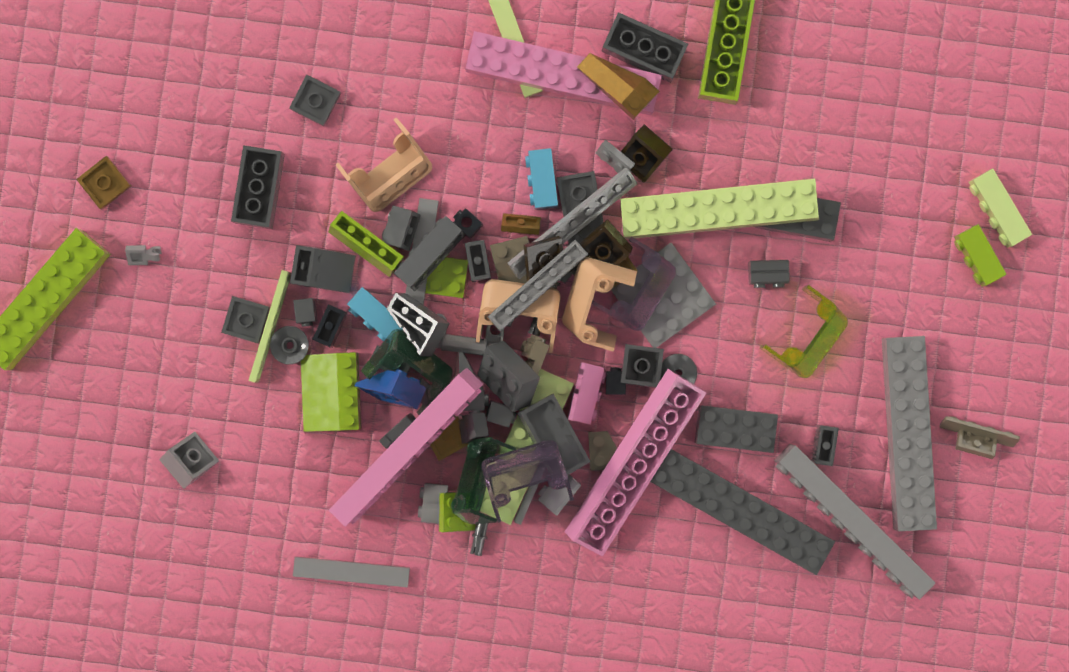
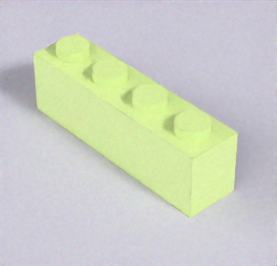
(999, 208)

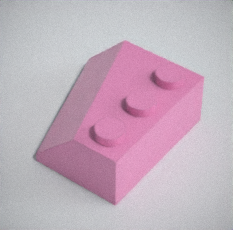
(586, 393)

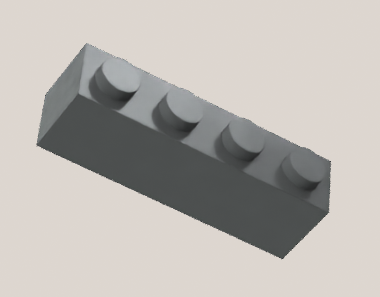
(429, 253)

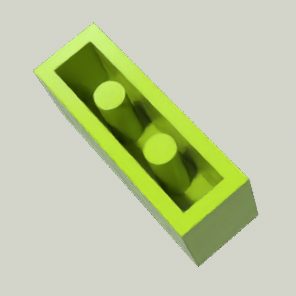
(979, 256)

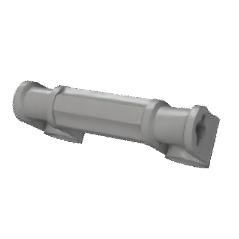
(468, 344)

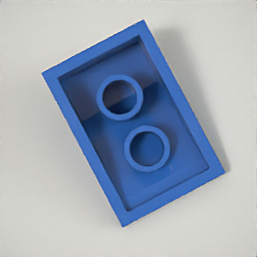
(394, 388)

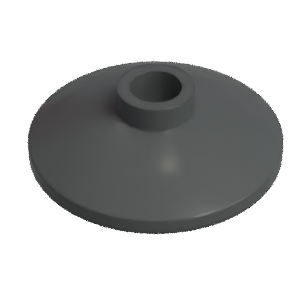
(279, 345)
(681, 362)

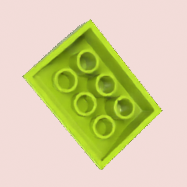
(330, 392)

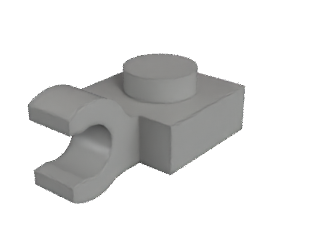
(140, 256)

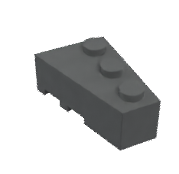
(419, 323)

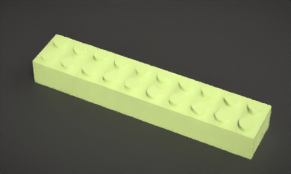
(720, 209)

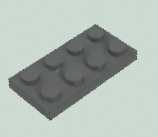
(572, 192)

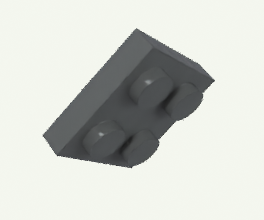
(315, 100)
(245, 319)

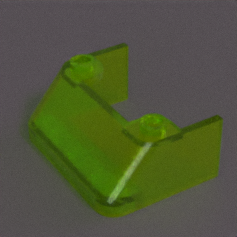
(806, 362)

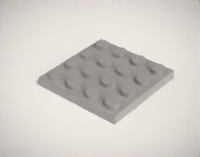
(679, 306)

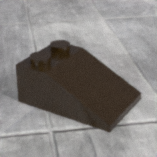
(606, 245)

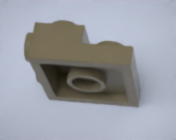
(535, 351)

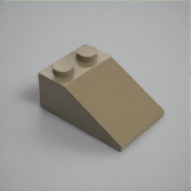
(503, 253)

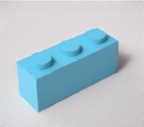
(541, 179)
(373, 313)

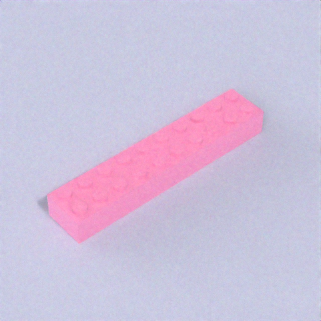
(540, 69)
(407, 446)
(635, 462)

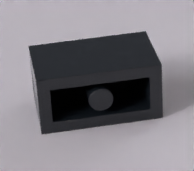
(330, 326)

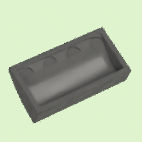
(548, 422)

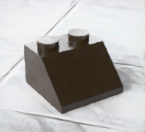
(646, 152)

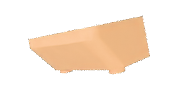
(391, 176)
(590, 277)
(544, 308)

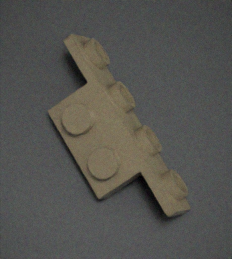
(977, 438)

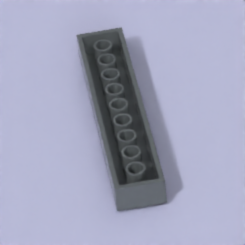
(743, 512)

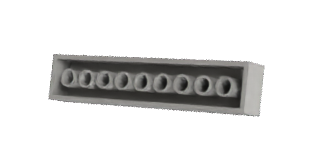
(909, 433)
(854, 521)

